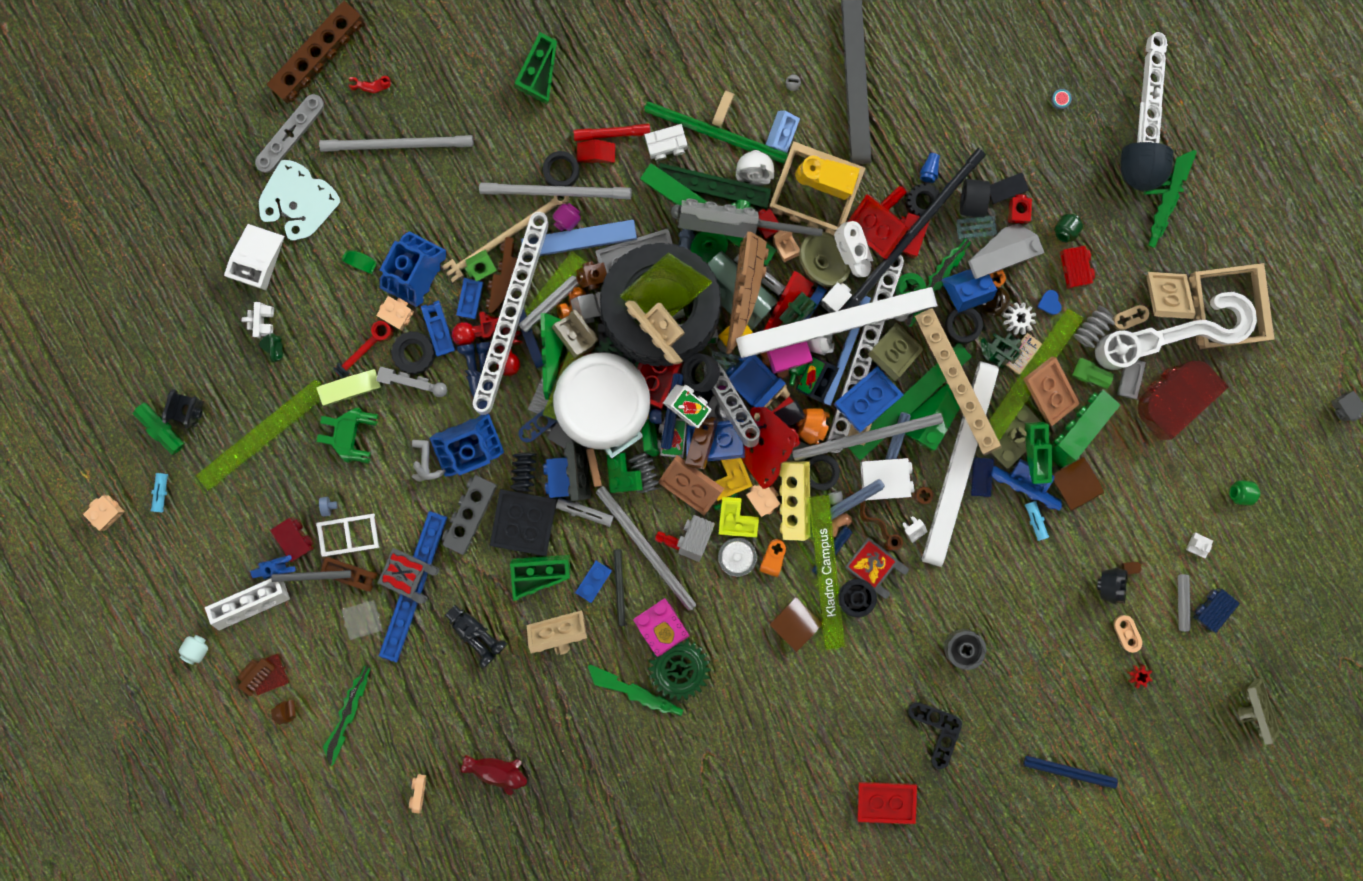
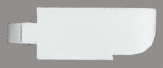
(854, 248)

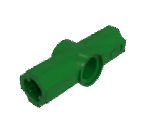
(158, 429)

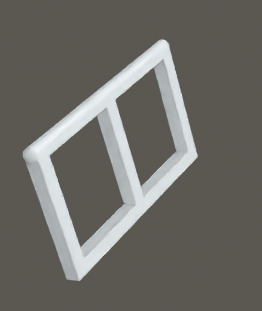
(346, 526)

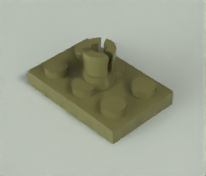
(895, 351)
(1013, 440)
(1260, 711)

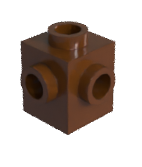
(591, 275)

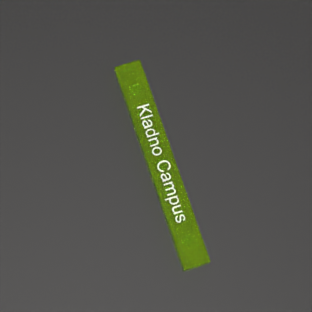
(826, 571)

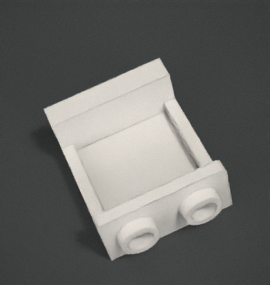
(893, 474)

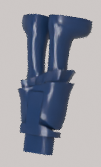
(474, 375)

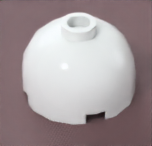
(755, 168)

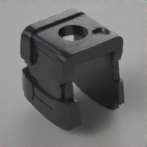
(174, 409)

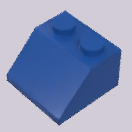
(967, 291)

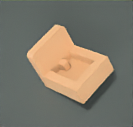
(786, 245)

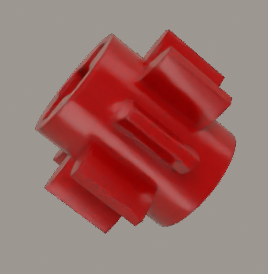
(1145, 678)

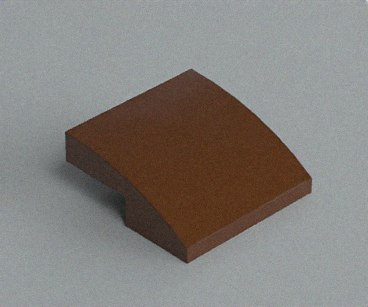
(1077, 484)
(796, 624)

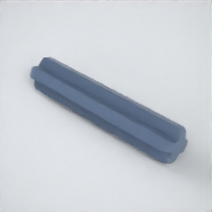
(897, 439)

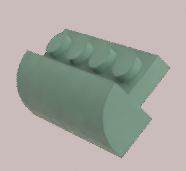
(725, 273)

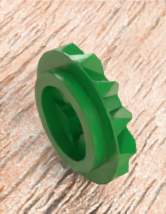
(912, 279)

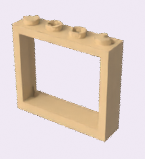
(805, 151)
(1260, 296)

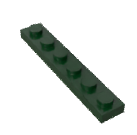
(719, 186)

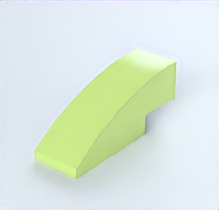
(348, 387)

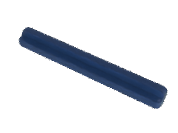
(670, 419)

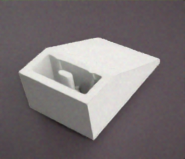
(254, 257)

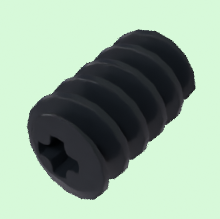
(523, 471)

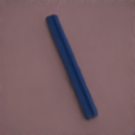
(1070, 772)

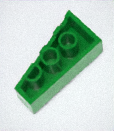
(1083, 428)

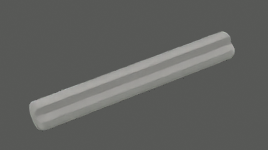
(547, 305)

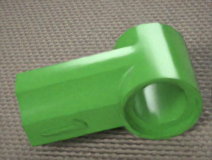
(1088, 372)

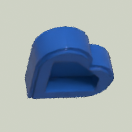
(1049, 303)

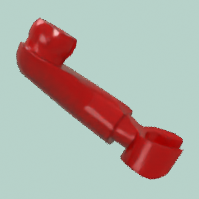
(373, 87)

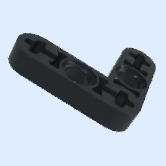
(945, 731)

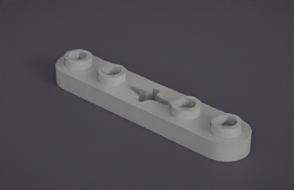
(302, 119)

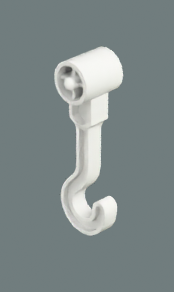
(1125, 348)

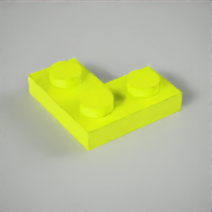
(732, 523)

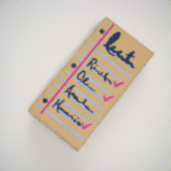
(1029, 348)

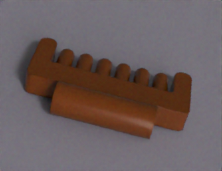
(251, 671)

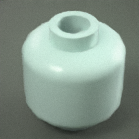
(193, 649)

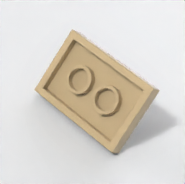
(1170, 295)
(556, 633)

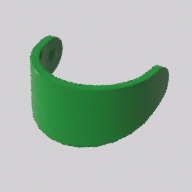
(359, 261)

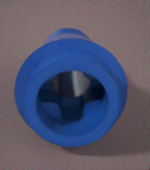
(929, 171)

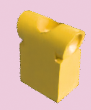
(828, 176)

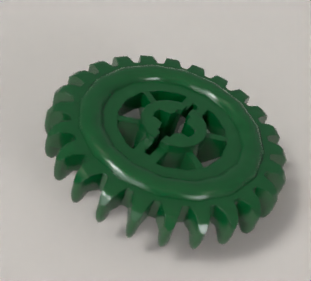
(693, 683)

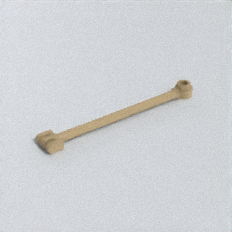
(456, 268)

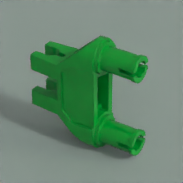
(345, 434)

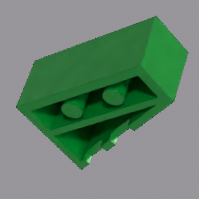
(537, 70)
(537, 573)

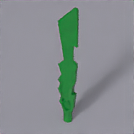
(1169, 199)
(636, 693)

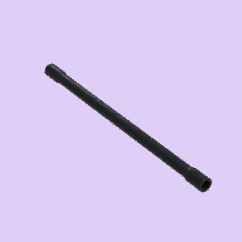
(970, 164)

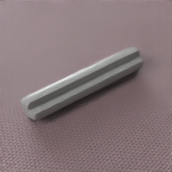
(1184, 602)

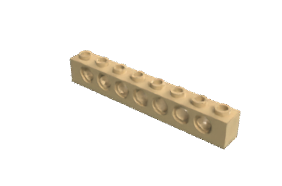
(958, 381)

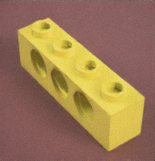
(801, 472)

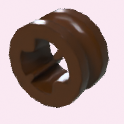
(921, 500)

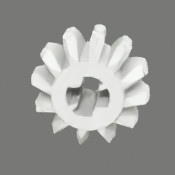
(1025, 321)

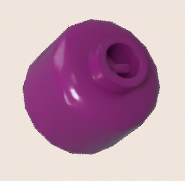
(566, 217)

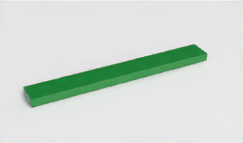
(677, 192)
(910, 401)

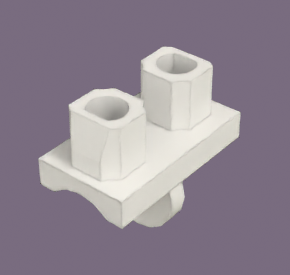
(257, 322)

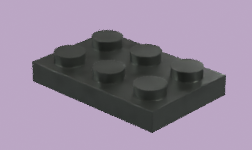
(577, 471)

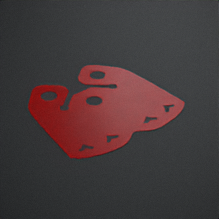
(771, 452)

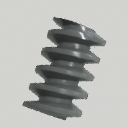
(642, 464)

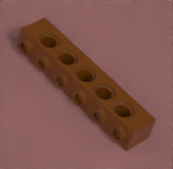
(316, 41)

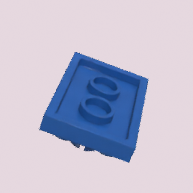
(868, 399)
(725, 442)

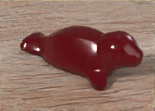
(496, 772)

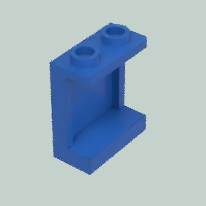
(754, 381)

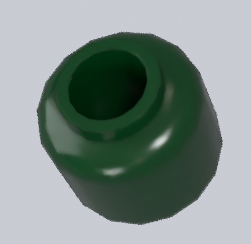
(1068, 228)

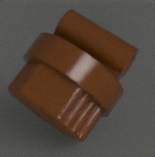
(284, 712)

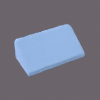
(782, 131)

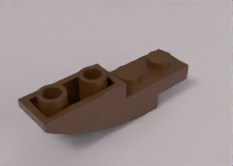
(500, 283)

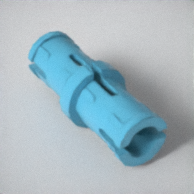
(159, 492)
(1036, 520)

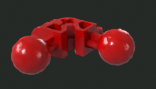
(465, 333)

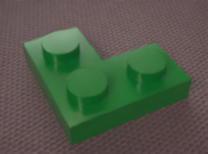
(619, 478)

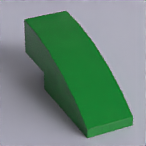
(1039, 452)

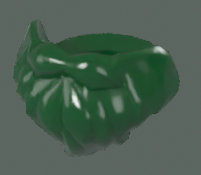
(272, 344)

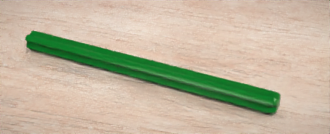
(714, 131)

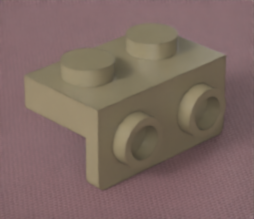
(575, 333)

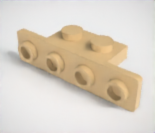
(660, 327)

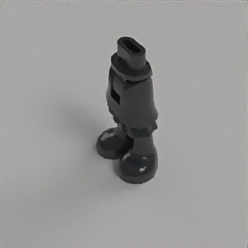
(468, 629)

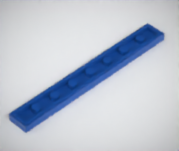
(405, 606)

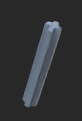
(856, 498)

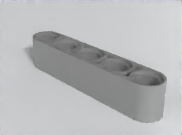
(736, 411)

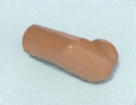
(841, 520)

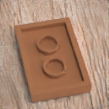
(1051, 391)
(690, 485)

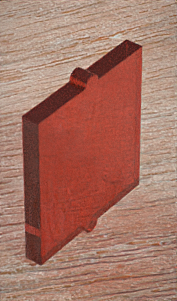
(275, 678)

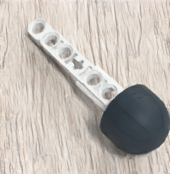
(1148, 162)

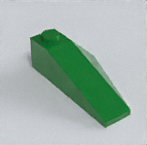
(940, 402)

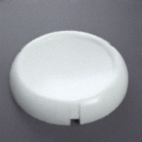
(601, 400)

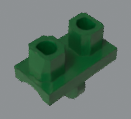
(798, 309)

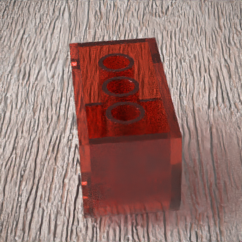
(1179, 397)

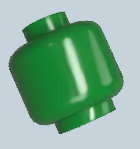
(1244, 492)

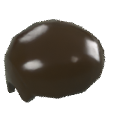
(999, 304)

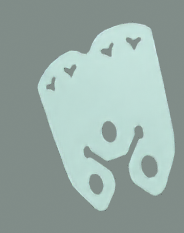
(300, 189)

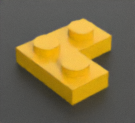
(736, 478)

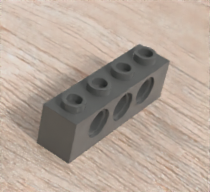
(487, 490)

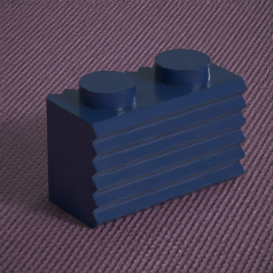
(1216, 609)

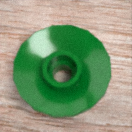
(708, 251)

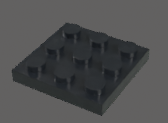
(523, 522)

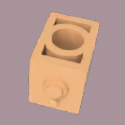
(395, 312)
(763, 499)
(103, 512)

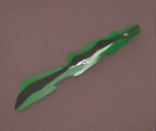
(942, 272)
(336, 739)

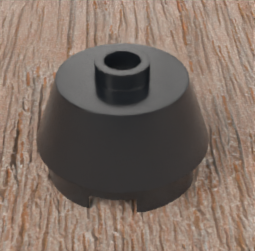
(1113, 585)
(857, 598)

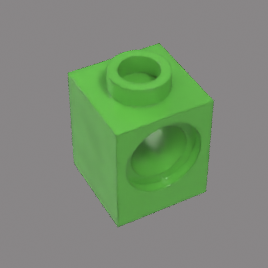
(481, 257)

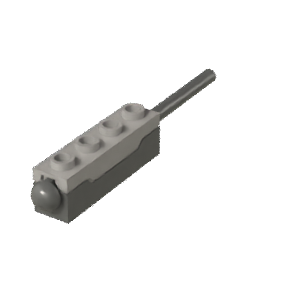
(728, 219)

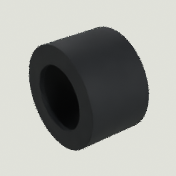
(975, 198)

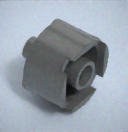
(975, 653)

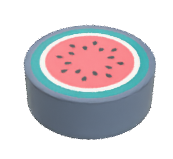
(1061, 99)

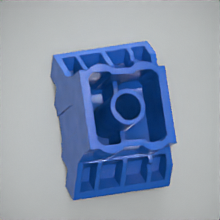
(411, 268)
(467, 446)

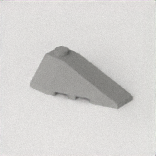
(1006, 249)

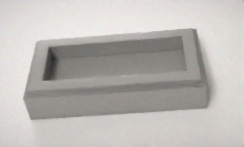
(1131, 380)

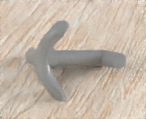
(422, 470)

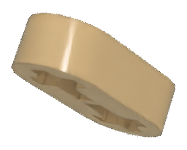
(723, 108)
(1128, 313)

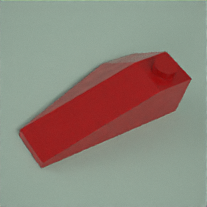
(794, 287)

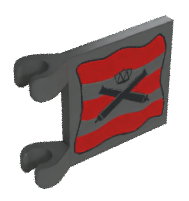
(404, 573)

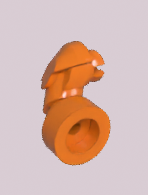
(564, 310)

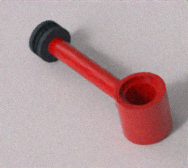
(342, 369)

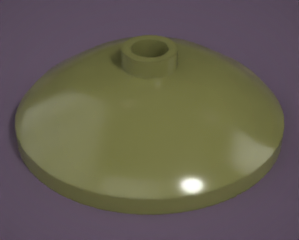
(823, 260)

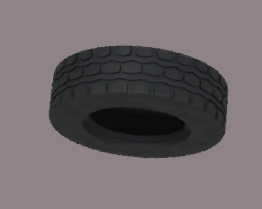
(628, 335)

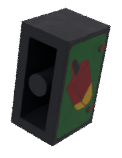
(817, 379)

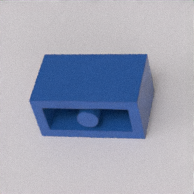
(557, 477)

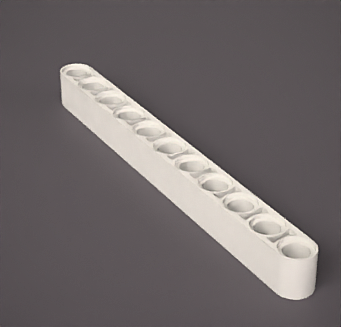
(511, 303)
(836, 322)
(852, 379)
(958, 472)

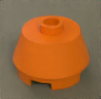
(813, 426)

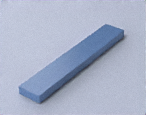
(586, 237)
(848, 345)

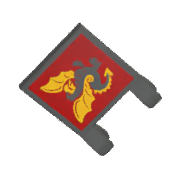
(874, 565)

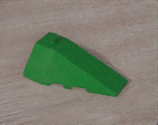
(552, 353)

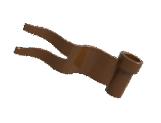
(895, 539)

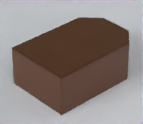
(1132, 567)

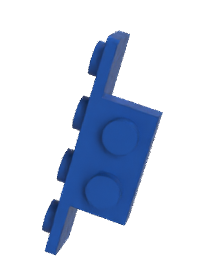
(1021, 481)

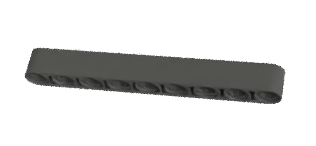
(856, 81)

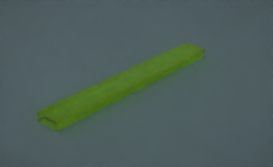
(1019, 392)
(260, 436)

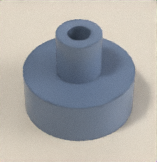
(326, 506)

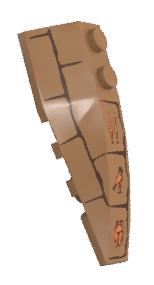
(747, 285)

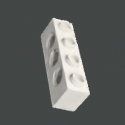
(246, 603)

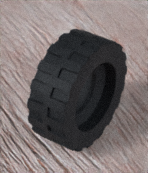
(413, 367)

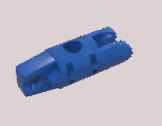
(274, 566)

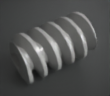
(1094, 327)

